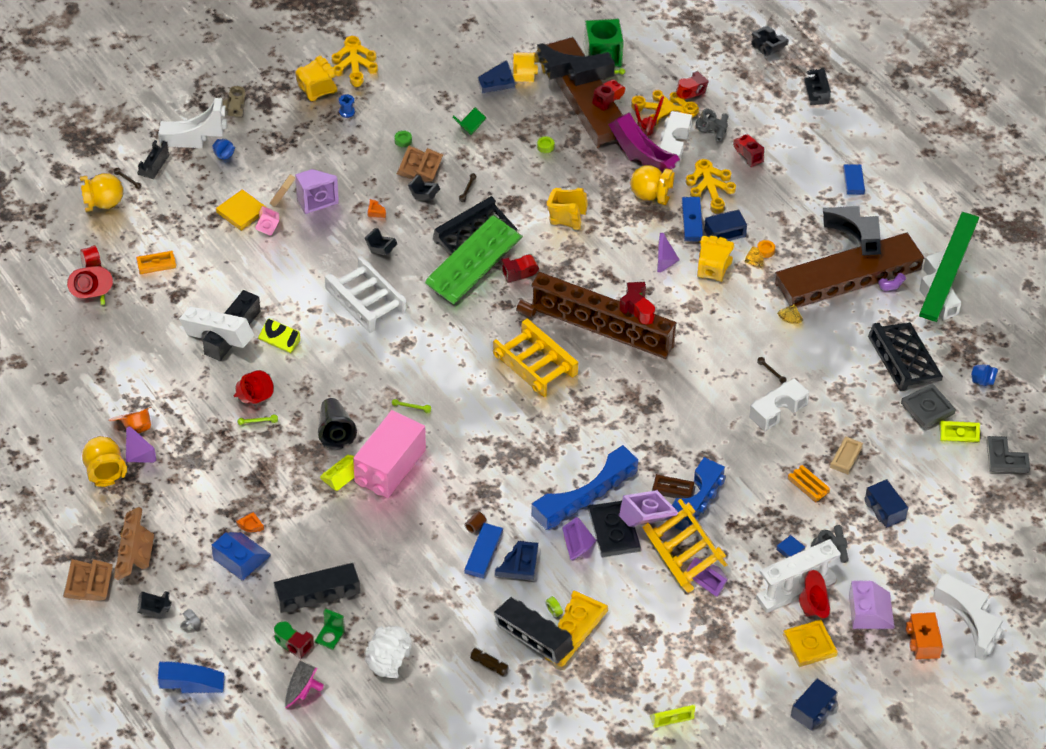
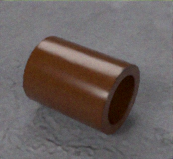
(526, 308)
(475, 522)

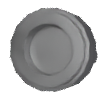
(191, 619)

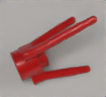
(647, 124)

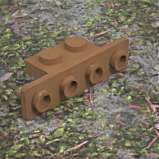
(134, 545)

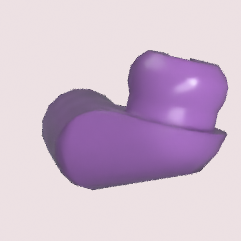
(886, 285)

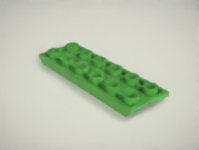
(473, 259)

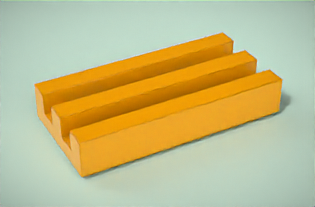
(157, 263)
(811, 481)

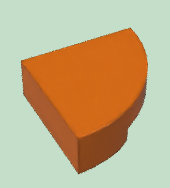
(376, 209)
(250, 523)

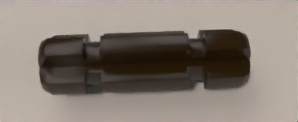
(489, 661)

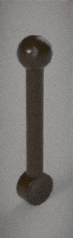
(117, 171)
(462, 198)
(761, 361)

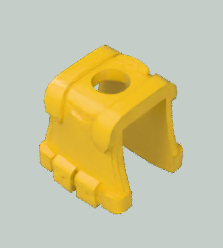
(316, 78)
(566, 207)
(714, 257)

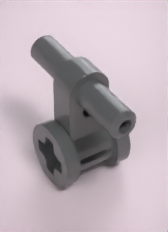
(712, 123)
(839, 541)

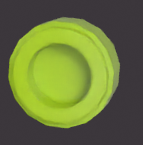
(545, 144)
(554, 606)

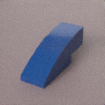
(190, 678)

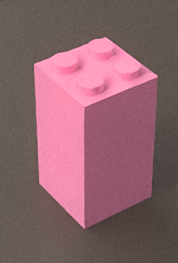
(389, 454)

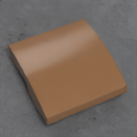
(420, 163)
(88, 580)

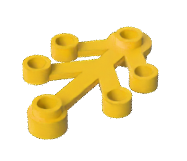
(353, 45)
(685, 107)
(705, 167)

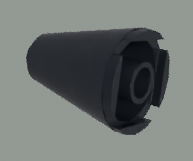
(335, 425)

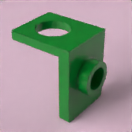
(471, 121)
(333, 625)

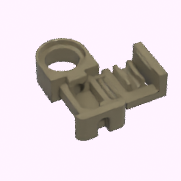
(235, 102)

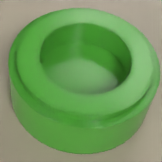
(403, 138)

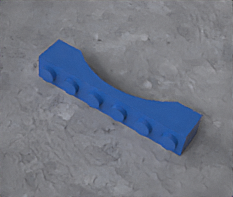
(553, 508)

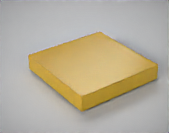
(240, 209)
(810, 643)

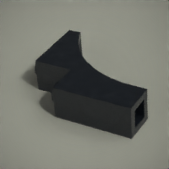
(578, 68)
(863, 229)

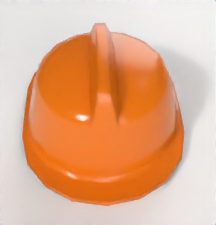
(138, 421)

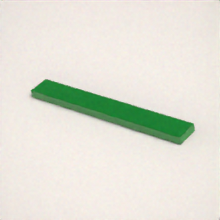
(949, 267)

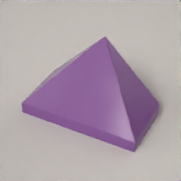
(666, 254)
(138, 448)
(577, 538)
(711, 578)

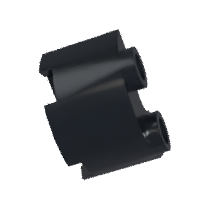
(767, 41)

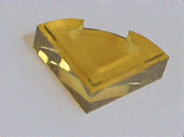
(755, 257)
(790, 314)

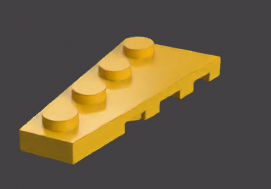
(580, 619)

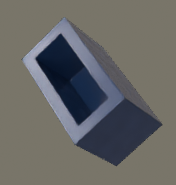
(726, 225)
(886, 503)
(814, 704)

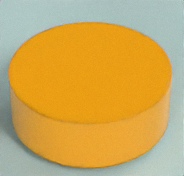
(767, 248)

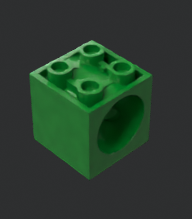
(604, 37)

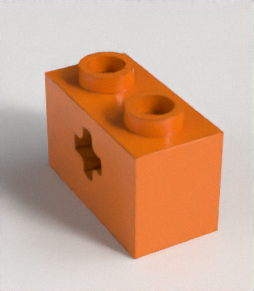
(925, 635)

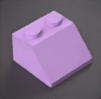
(316, 190)
(645, 508)
(870, 606)

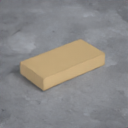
(282, 190)
(846, 455)

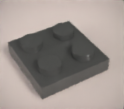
(928, 406)

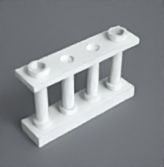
(357, 307)
(788, 576)

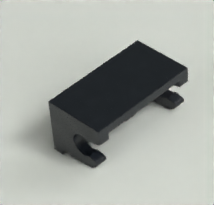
(817, 87)
(154, 160)

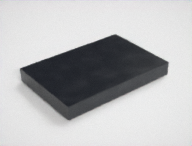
(611, 532)

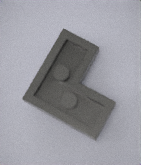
(1004, 461)

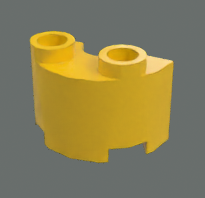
(524, 66)

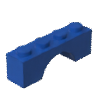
(707, 478)

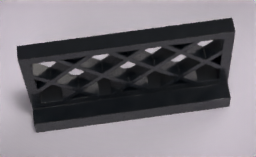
(463, 221)
(892, 358)

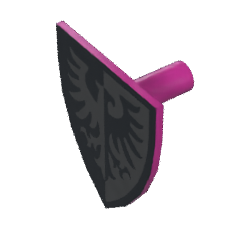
(301, 683)

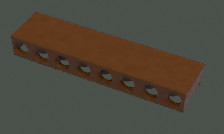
(581, 96)
(848, 267)
(601, 315)

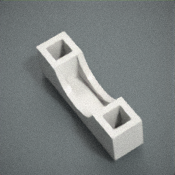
(231, 328)

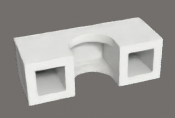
(676, 126)
(788, 395)

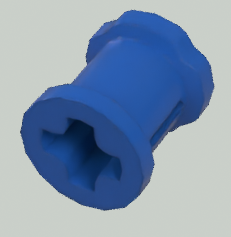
(346, 109)

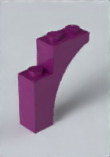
(639, 146)

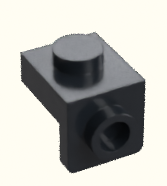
(423, 190)
(378, 243)
(153, 605)

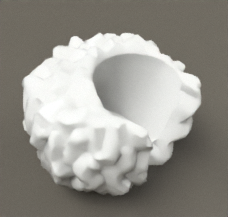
(387, 650)

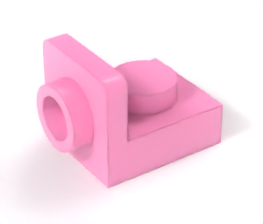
(267, 220)

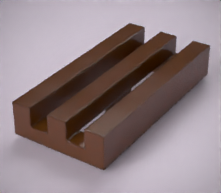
(672, 489)

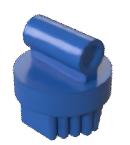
(223, 148)
(984, 374)

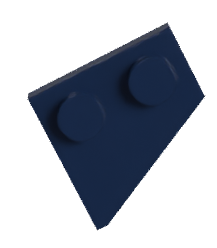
(497, 79)
(519, 562)

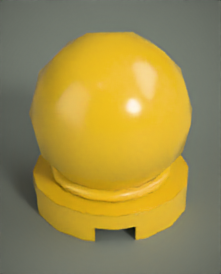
(651, 183)
(102, 191)
(103, 461)

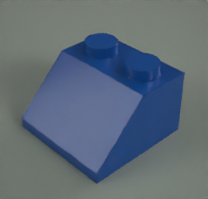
(238, 554)

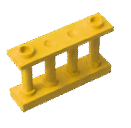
(542, 343)
(665, 548)

